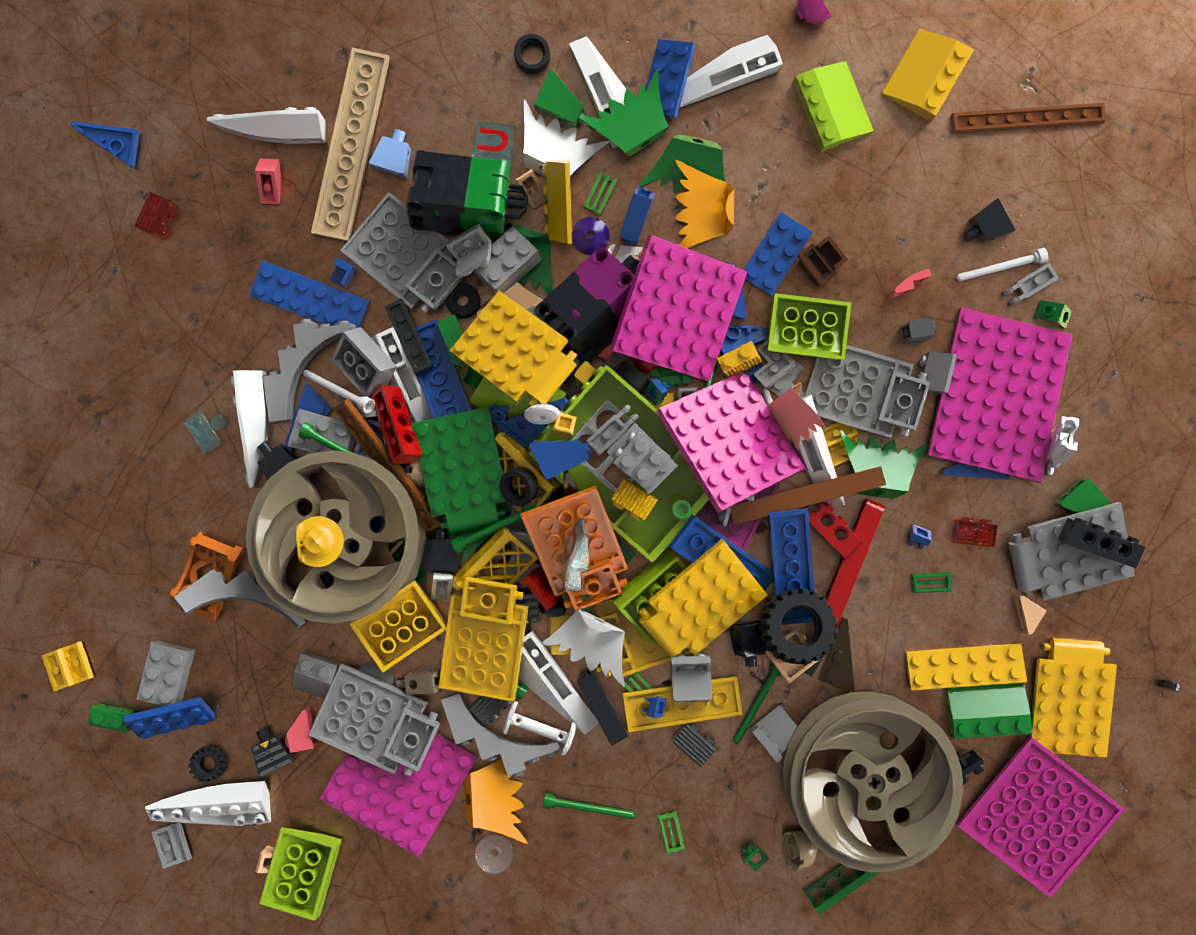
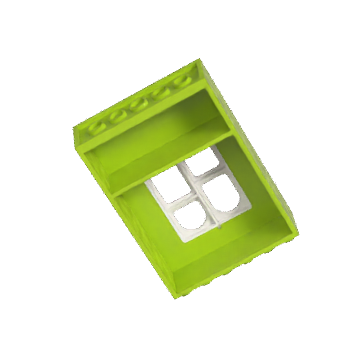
(660, 527)

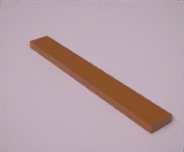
(1028, 118)
(378, 452)
(808, 495)

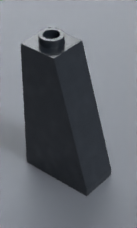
(602, 707)

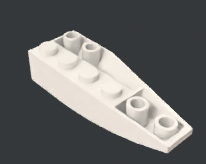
(732, 69)
(597, 76)
(278, 126)
(404, 376)
(252, 419)
(817, 457)
(550, 683)
(216, 805)

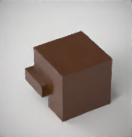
(822, 259)

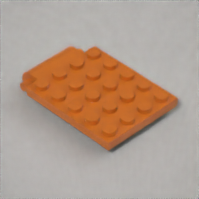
(549, 531)

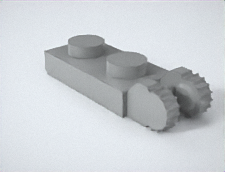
(1033, 283)
(610, 431)

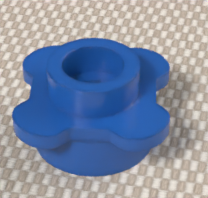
(498, 418)

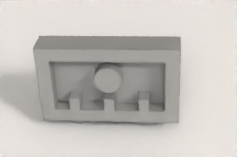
(774, 731)

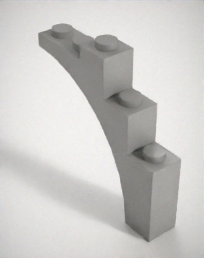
(282, 385)
(242, 588)
(514, 754)

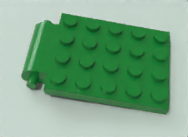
(461, 469)

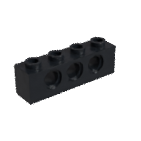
(1128, 555)

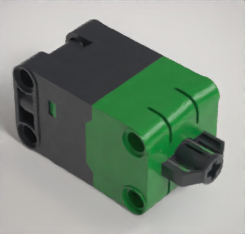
(461, 192)

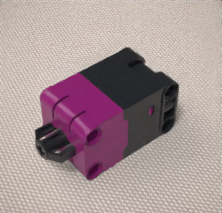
(590, 303)

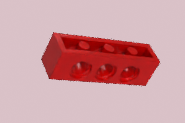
(396, 425)
(842, 547)

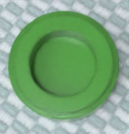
(681, 509)

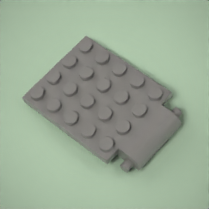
(403, 259)
(868, 392)
(1062, 569)
(375, 721)

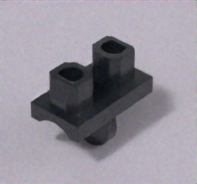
(970, 763)

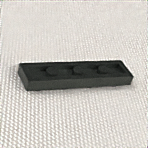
(408, 336)

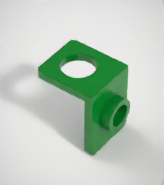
(1053, 312)
(749, 851)

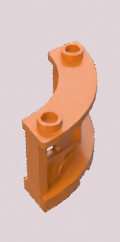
(230, 560)

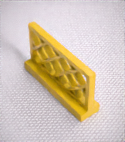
(521, 457)
(491, 549)

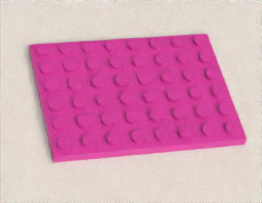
(1000, 395)

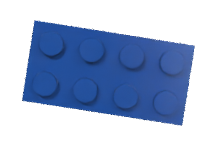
(673, 65)
(776, 254)
(169, 718)

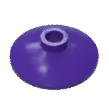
(583, 242)

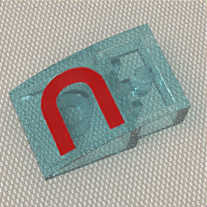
(494, 141)
(575, 556)

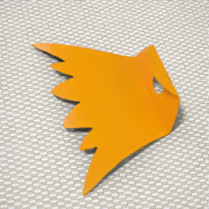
(709, 207)
(490, 801)

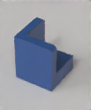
(343, 273)

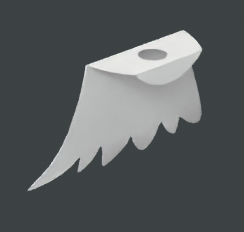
(548, 143)
(591, 639)

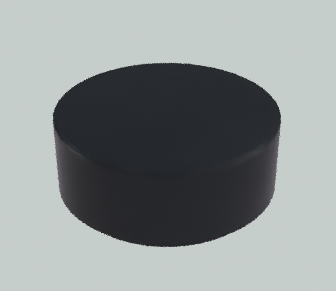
(1169, 685)

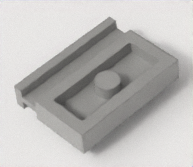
(171, 844)

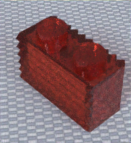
(155, 215)
(975, 533)

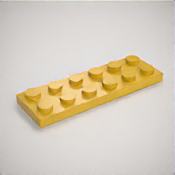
(965, 667)
(724, 703)

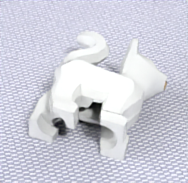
(1062, 443)

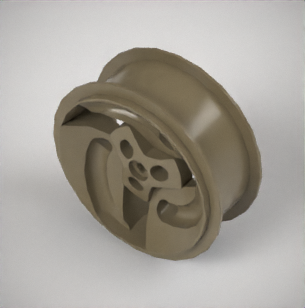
(355, 589)
(929, 794)

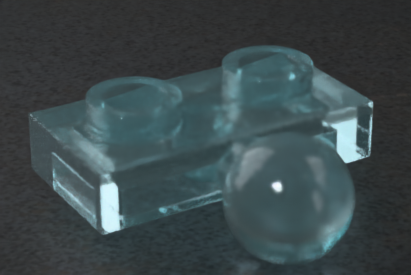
(204, 431)

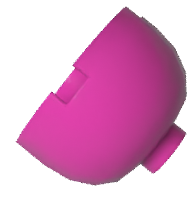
(813, 11)

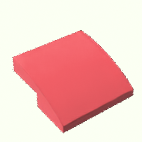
(908, 284)

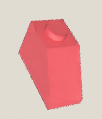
(268, 181)
(298, 735)

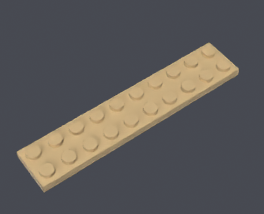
(350, 144)

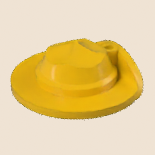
(318, 541)

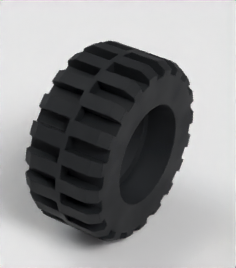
(823, 626)

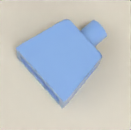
(392, 155)

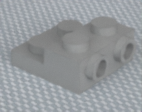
(640, 458)

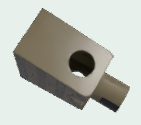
(420, 682)

